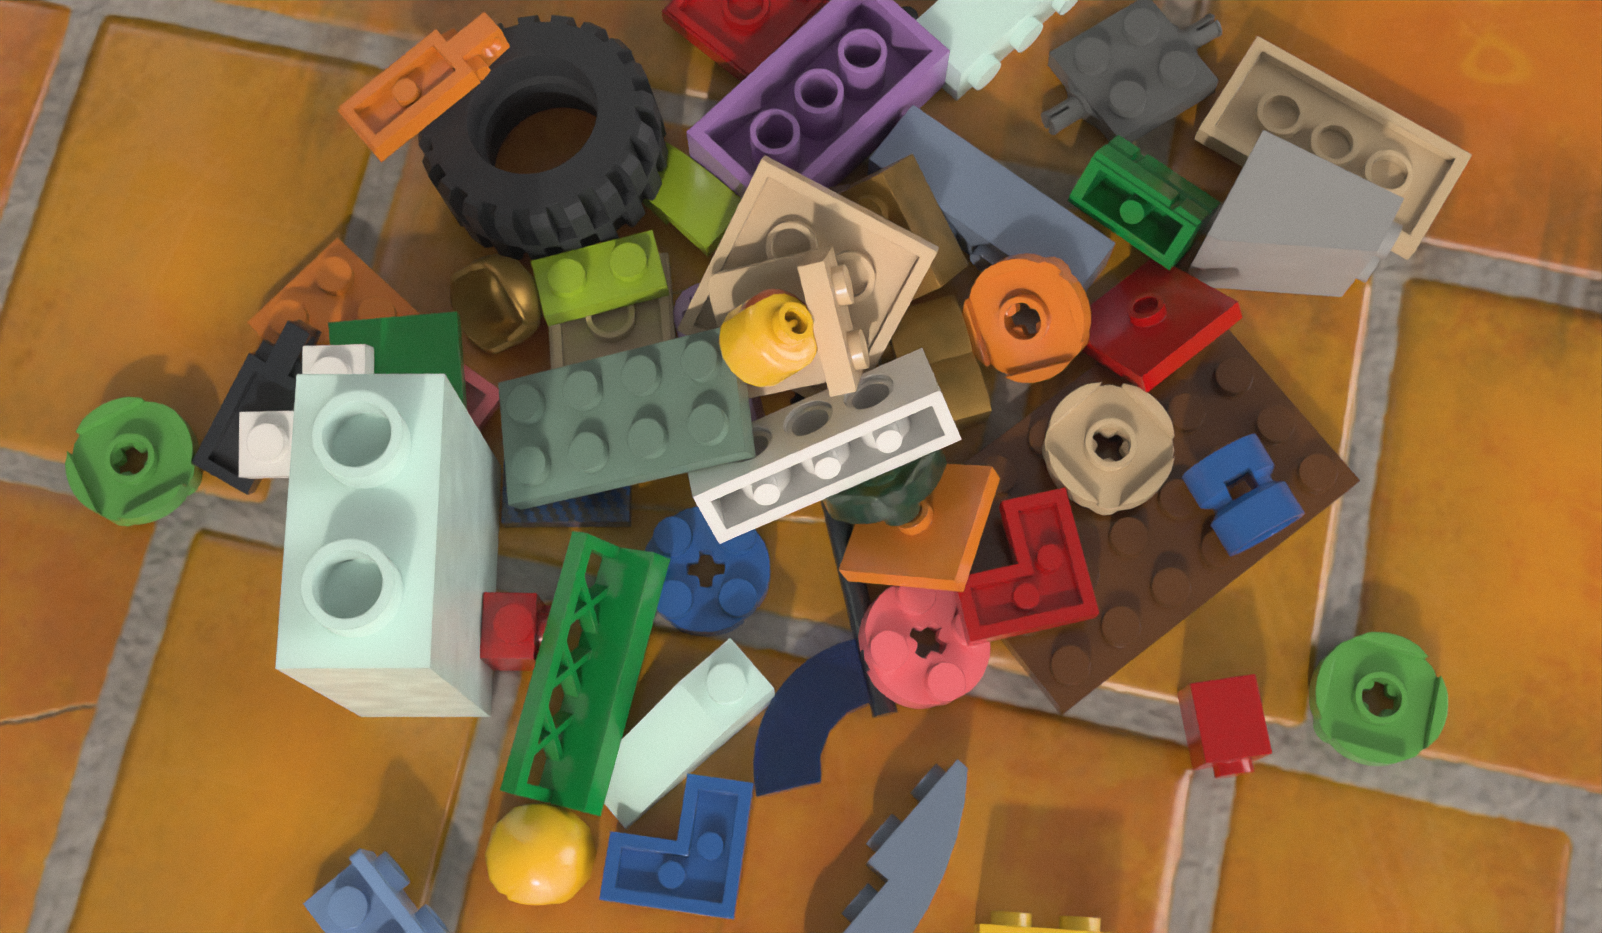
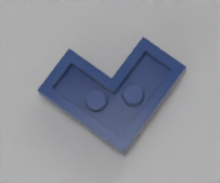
(696, 871)

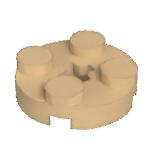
(1109, 410)

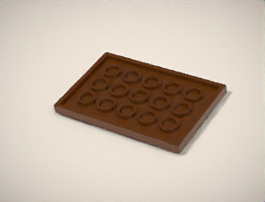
(1163, 556)

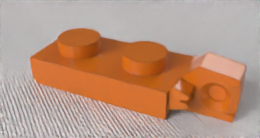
(423, 85)

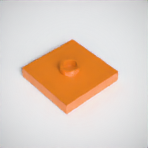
(934, 546)

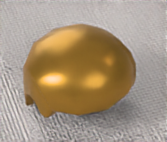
(496, 302)

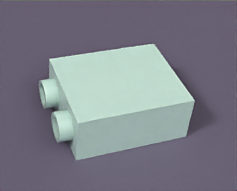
(388, 546)

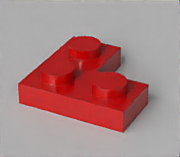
(1045, 584)

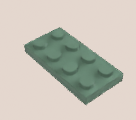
(623, 420)

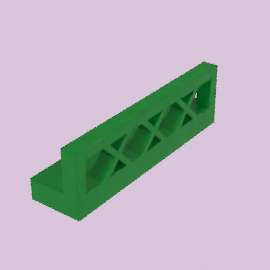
(595, 676)

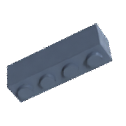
(988, 204)

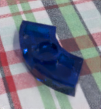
(803, 716)

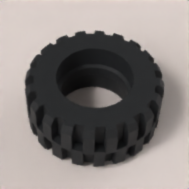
(592, 191)

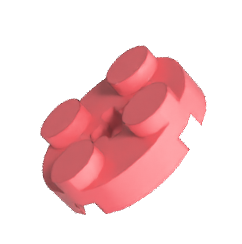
(892, 655)

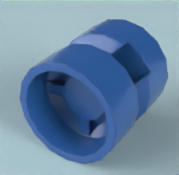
(1256, 513)

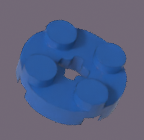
(732, 594)

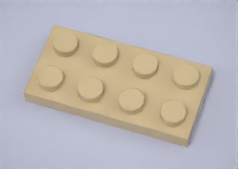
(1337, 124)

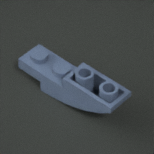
(911, 856)

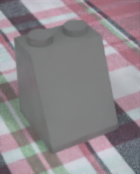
(1297, 225)

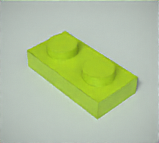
(599, 278)

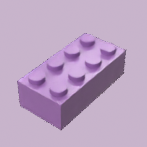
(823, 95)

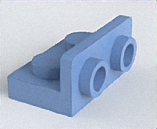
(371, 900)

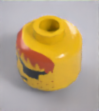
(768, 338)

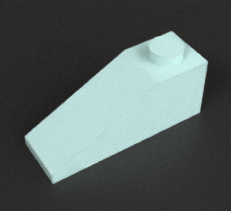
(685, 730)

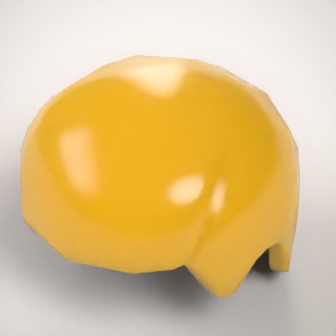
(540, 854)

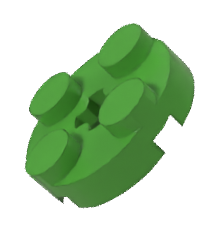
(101, 450)
(1407, 678)

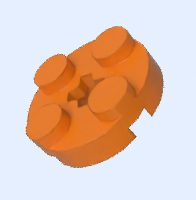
(1044, 286)

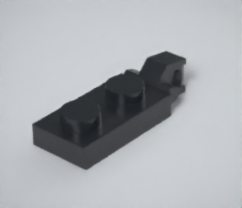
(261, 385)

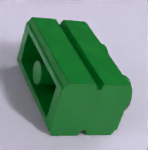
(1143, 201)

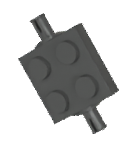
(1132, 72)

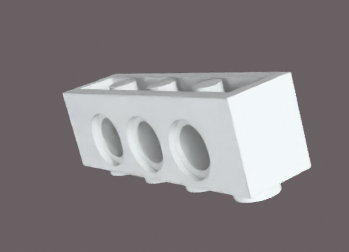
(827, 447)

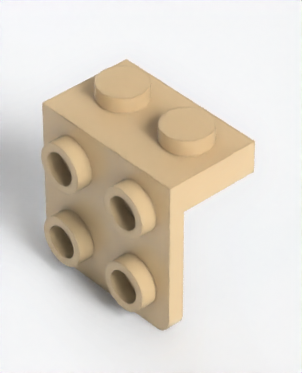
(826, 292)

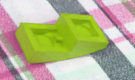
(693, 201)

